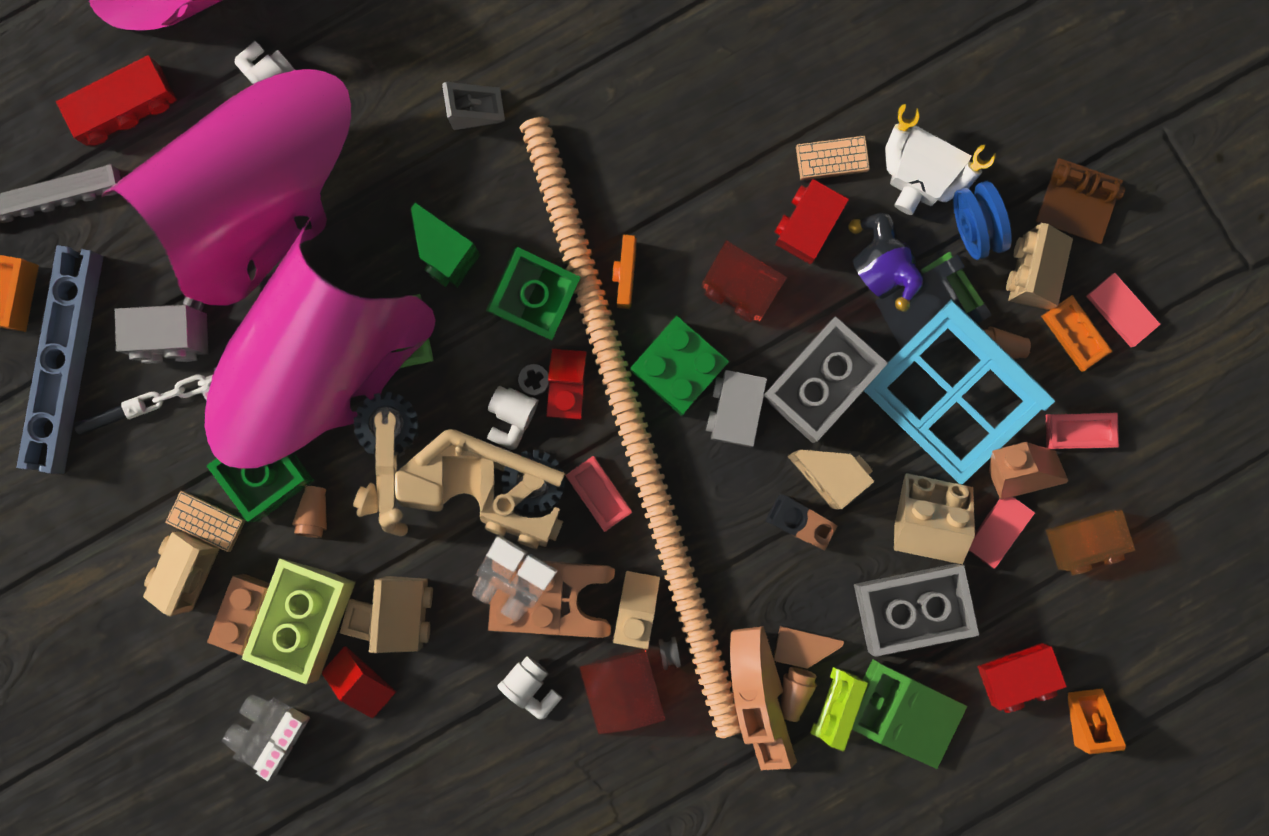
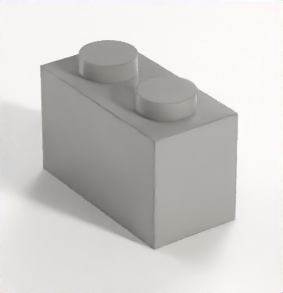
(737, 408)

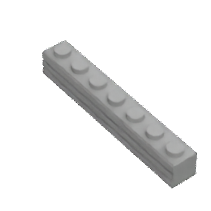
(57, 192)

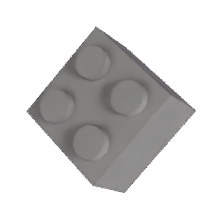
(161, 332)

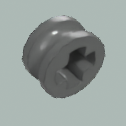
(523, 377)
(669, 653)

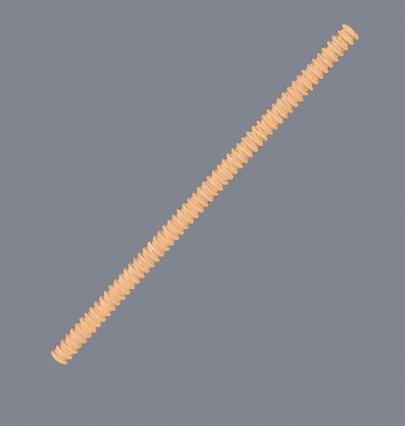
(632, 426)

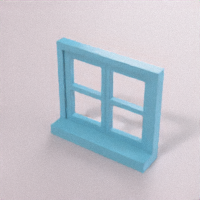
(991, 357)

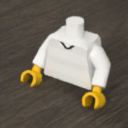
(927, 166)

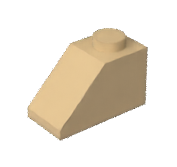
(636, 610)

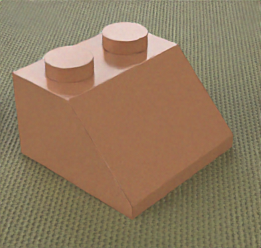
(238, 613)

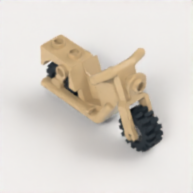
(450, 467)

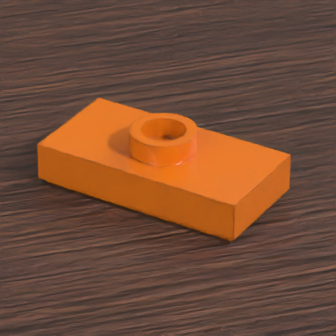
(624, 271)
(1076, 333)

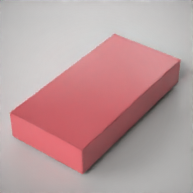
(1123, 310)
(1082, 431)
(599, 493)
(1000, 530)

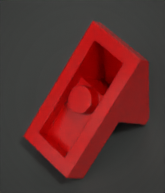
(566, 384)

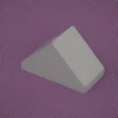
(472, 105)

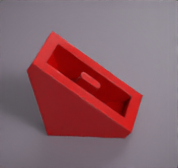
(357, 683)

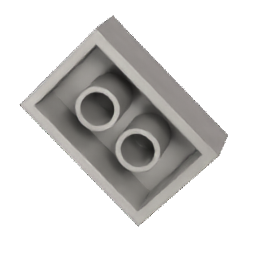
(824, 380)
(916, 609)

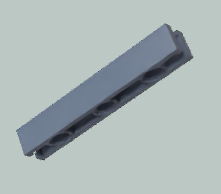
(56, 390)

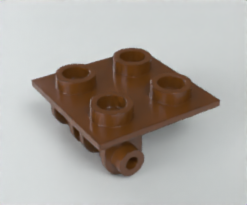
(1080, 200)

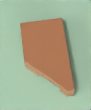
(802, 647)

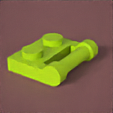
(840, 709)

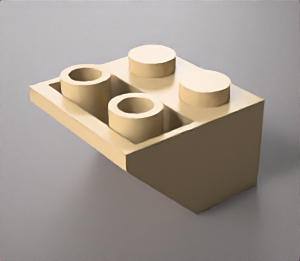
(1039, 267)
(934, 519)

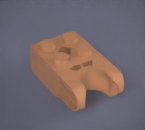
(558, 606)

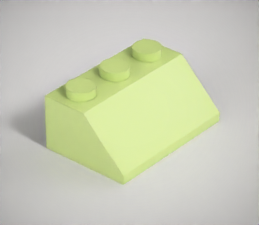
(298, 621)

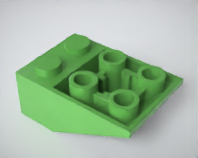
(907, 715)

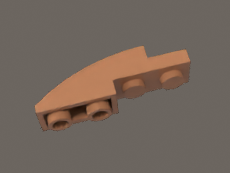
(756, 700)

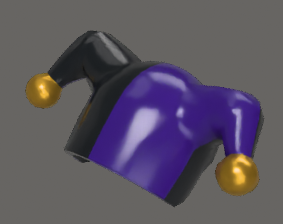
(887, 261)

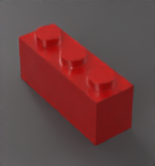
(117, 101)

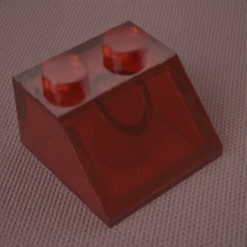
(742, 282)
(622, 692)

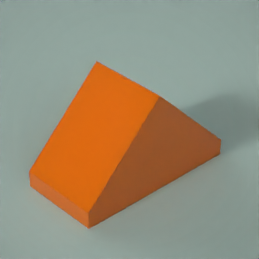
(1094, 722)

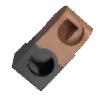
(801, 522)

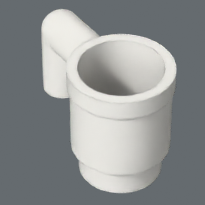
(265, 68)
(514, 409)
(523, 683)

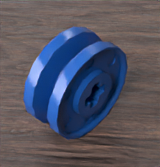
(982, 220)

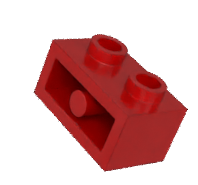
(811, 220)
(1022, 677)

